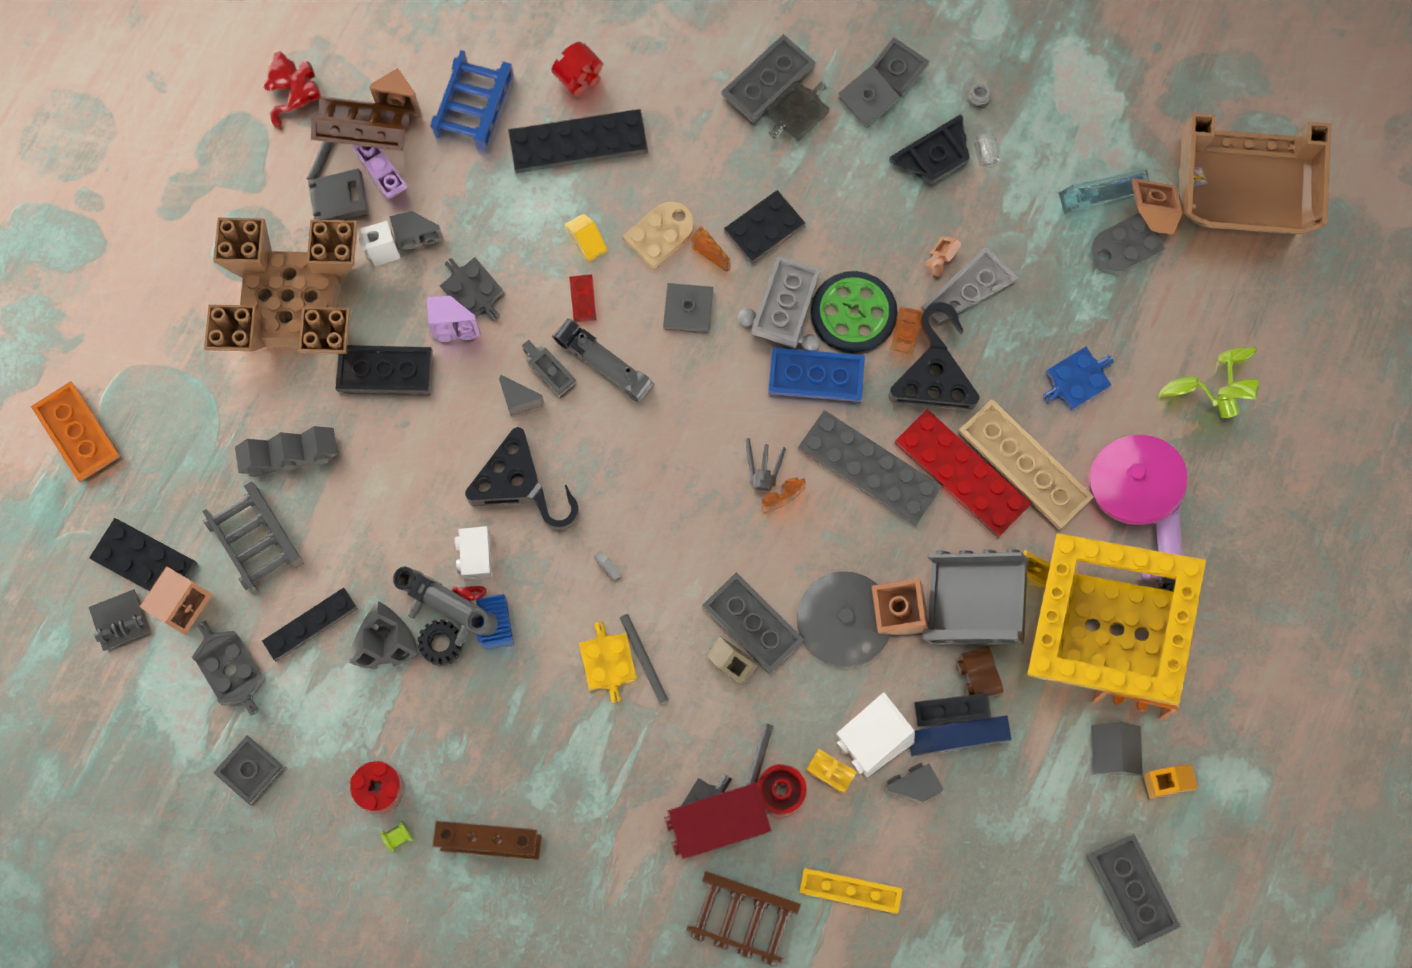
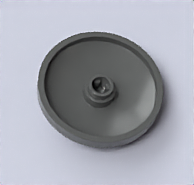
(840, 620)

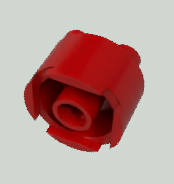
(577, 68)
(786, 777)
(363, 787)

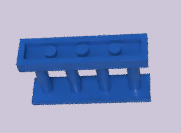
(488, 115)

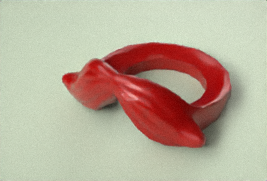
(466, 592)

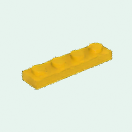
(850, 891)

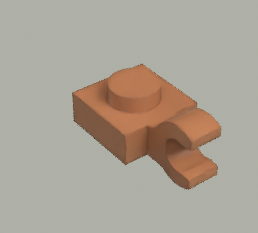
(943, 251)

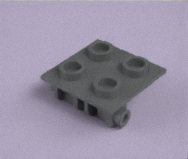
(118, 620)

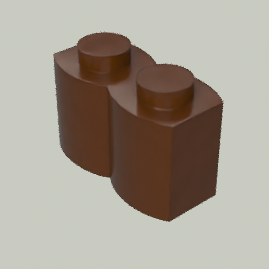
(980, 672)

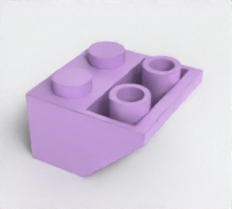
(450, 319)

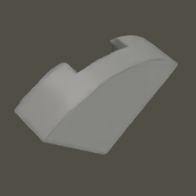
(608, 565)

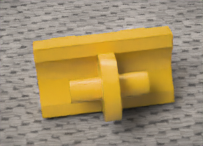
(831, 771)

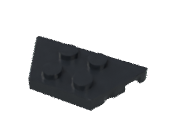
(935, 153)

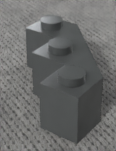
(286, 451)

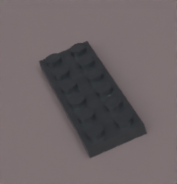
(578, 141)

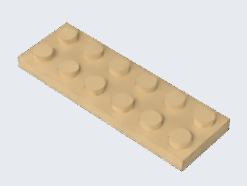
(1026, 464)

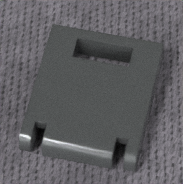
(332, 197)

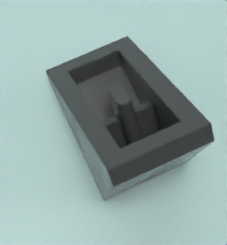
(519, 397)

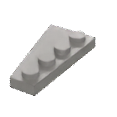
(973, 283)

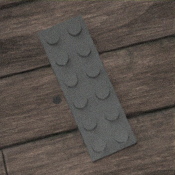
(870, 467)

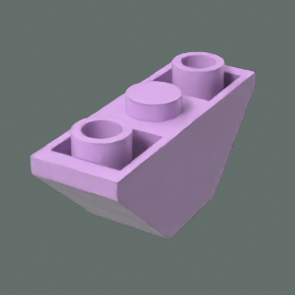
(380, 170)

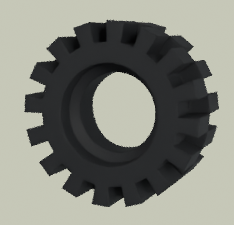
(429, 633)

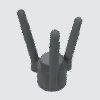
(763, 479)

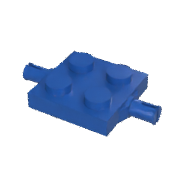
(1078, 378)

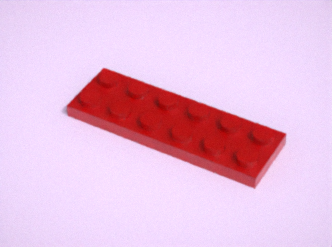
(962, 473)

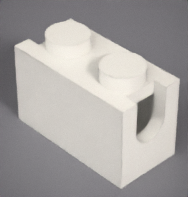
(379, 244)
(474, 553)

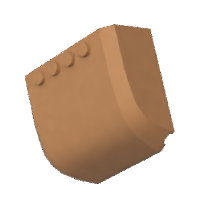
(1255, 177)

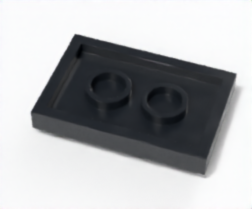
(764, 227)

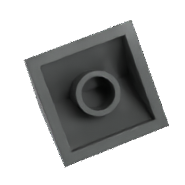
(1116, 749)

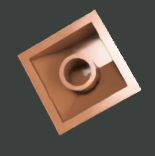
(1158, 205)

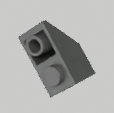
(413, 229)
(916, 786)

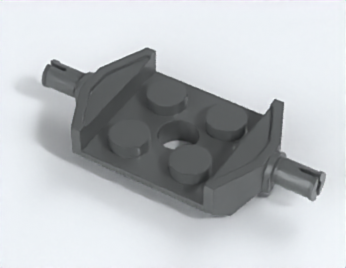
(217, 652)

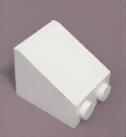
(875, 736)

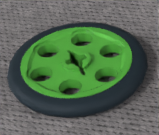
(853, 341)

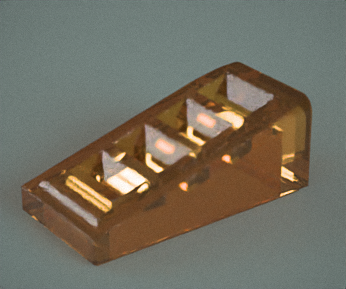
(708, 247)

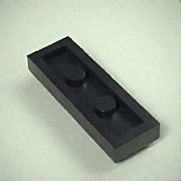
(952, 709)

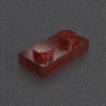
(582, 298)

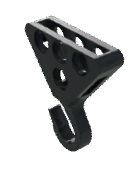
(937, 355)
(505, 493)

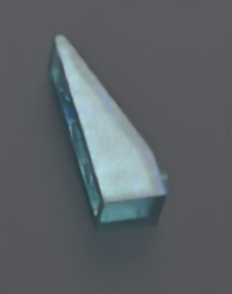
(1099, 192)

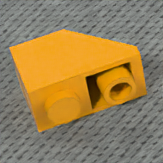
(1170, 781)

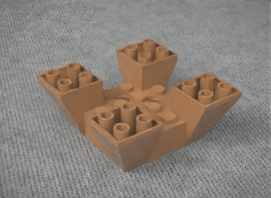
(315, 326)

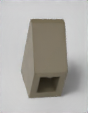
(732, 660)

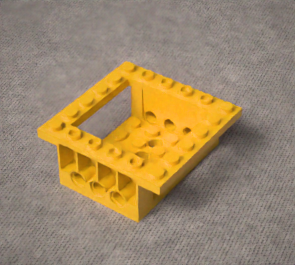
(1111, 663)

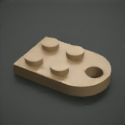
(659, 234)

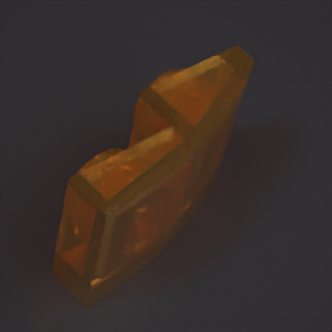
(790, 490)

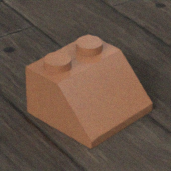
(900, 607)

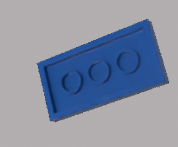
(816, 374)

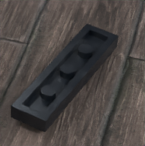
(309, 624)

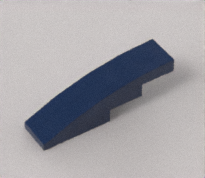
(960, 736)

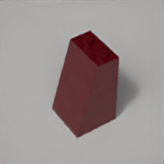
(717, 821)

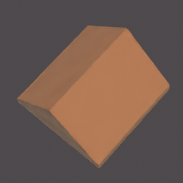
(395, 90)

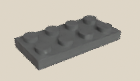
(768, 78)
(753, 623)
(1134, 891)

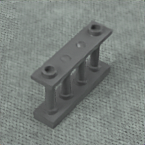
(264, 517)

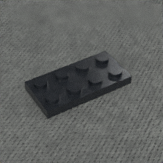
(384, 369)
(138, 555)

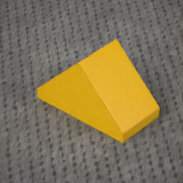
(586, 236)
(1037, 570)

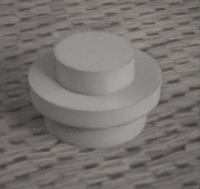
(979, 94)

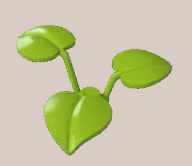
(1227, 395)

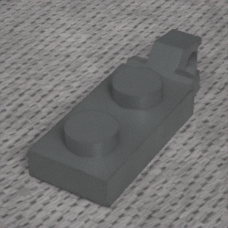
(548, 368)

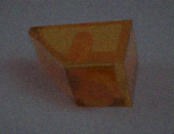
(906, 330)

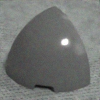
(382, 640)

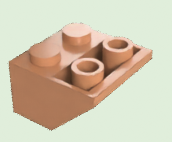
(175, 600)

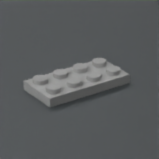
(785, 301)

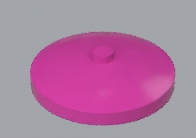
(1138, 479)

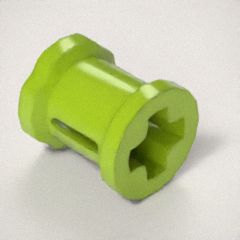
(396, 836)

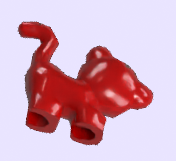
(284, 75)

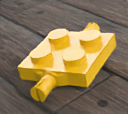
(607, 662)

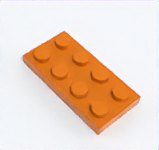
(75, 431)

